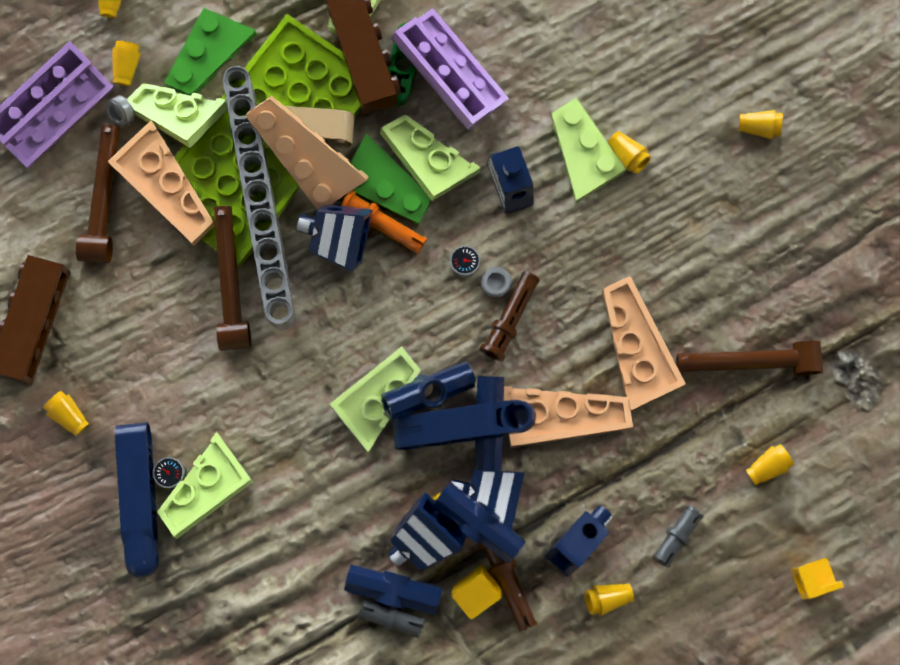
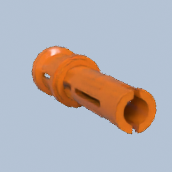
(387, 225)

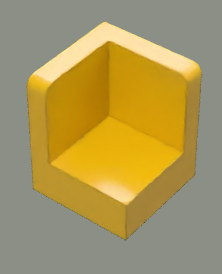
(815, 579)
(477, 591)

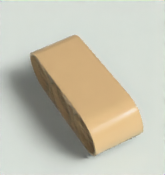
(332, 125)

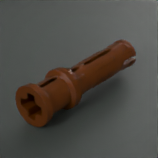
(504, 328)
(511, 588)

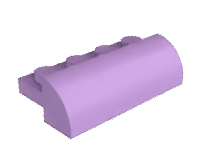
(449, 68)
(50, 104)

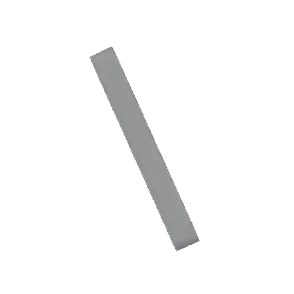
(258, 211)

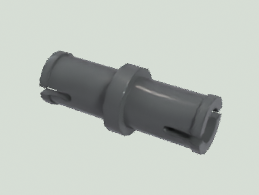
(677, 536)
(391, 618)

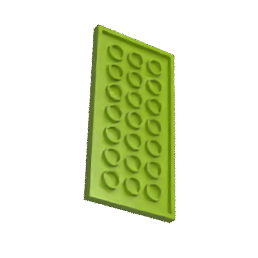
(297, 72)

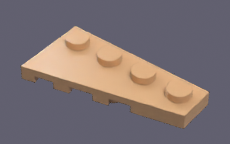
(305, 155)
(158, 177)
(640, 349)
(569, 415)

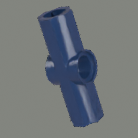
(411, 395)
(489, 451)
(479, 522)
(392, 589)

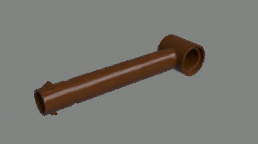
(96, 245)
(232, 333)
(804, 358)

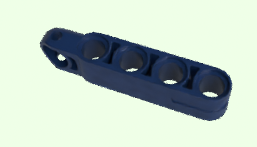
(463, 424)
(137, 498)

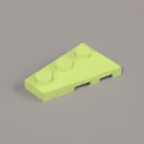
(177, 114)
(585, 151)
(428, 160)
(361, 404)
(209, 485)

